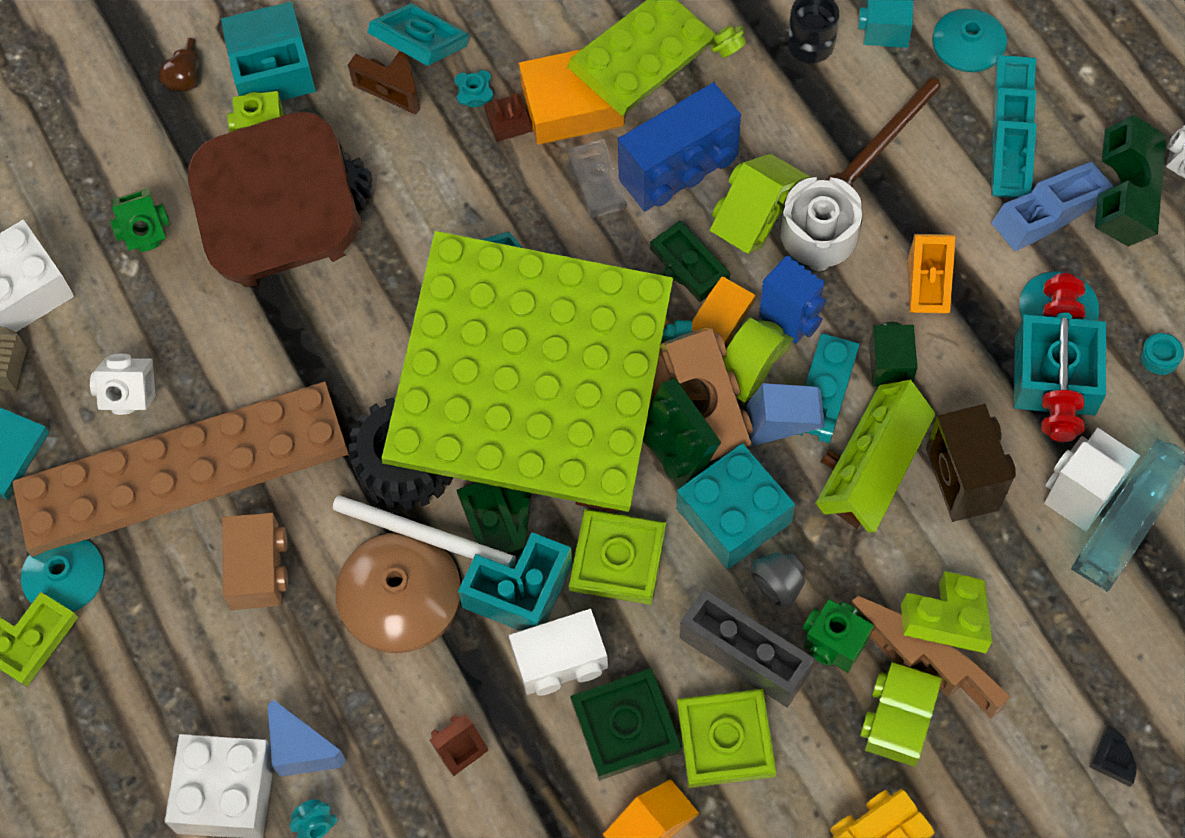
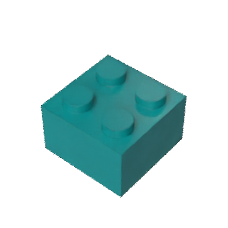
(735, 506)

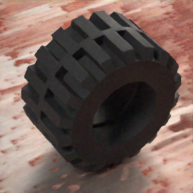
(384, 481)

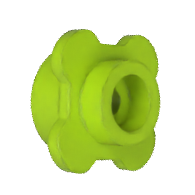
(728, 41)

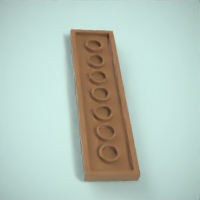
(178, 468)

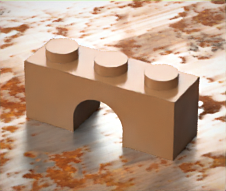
(700, 357)

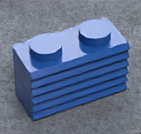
(792, 299)

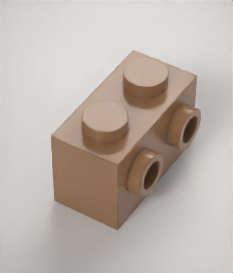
(253, 561)

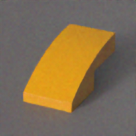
(724, 309)

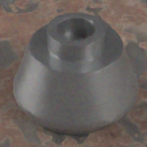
(779, 578)

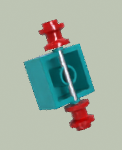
(1061, 360)

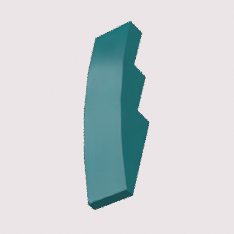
(1013, 127)

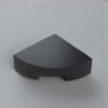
(1114, 757)

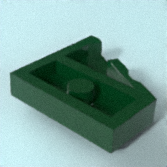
(497, 516)

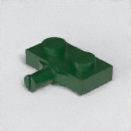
(688, 260)

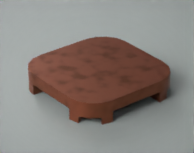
(272, 197)

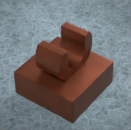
(508, 117)
(458, 744)

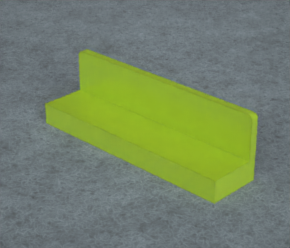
(878, 454)

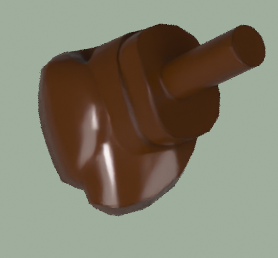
(181, 69)

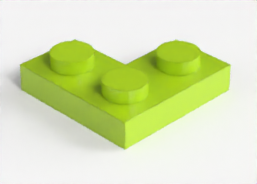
(955, 619)
(34, 638)

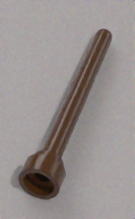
(889, 132)

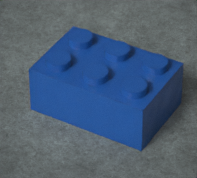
(679, 147)

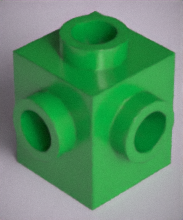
(134, 208)
(836, 635)

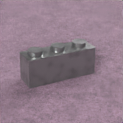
(745, 648)

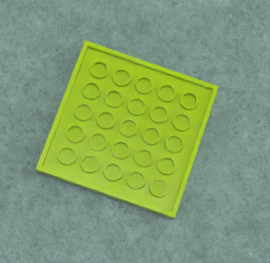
(529, 371)

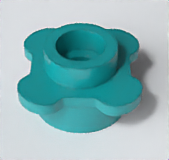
(474, 97)
(312, 819)

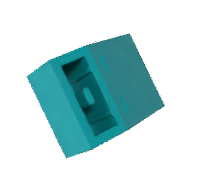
(268, 52)

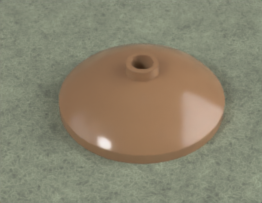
(404, 615)

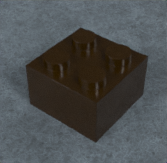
(970, 462)

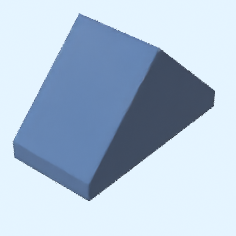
(783, 411)
(297, 746)

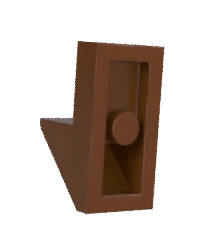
(389, 84)

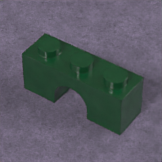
(1137, 156)

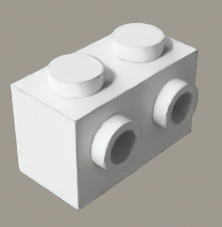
(559, 653)

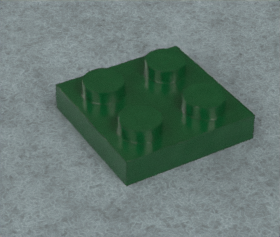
(679, 434)
(625, 724)

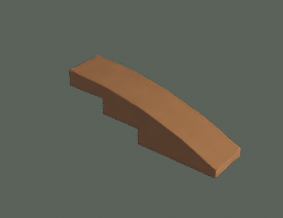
(931, 658)

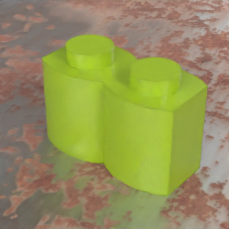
(902, 713)

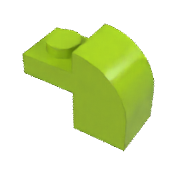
(753, 353)

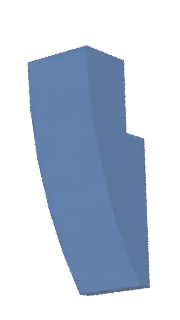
(1050, 205)

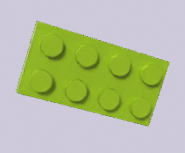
(641, 52)

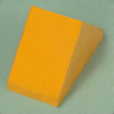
(930, 273)
(654, 814)

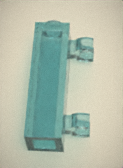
(1131, 515)

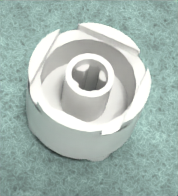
(821, 222)

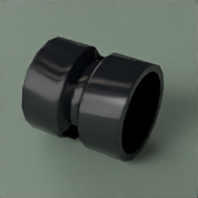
(812, 29)

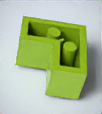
(754, 201)

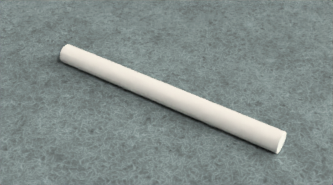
(419, 531)

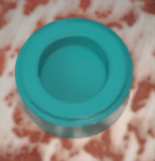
(1161, 353)

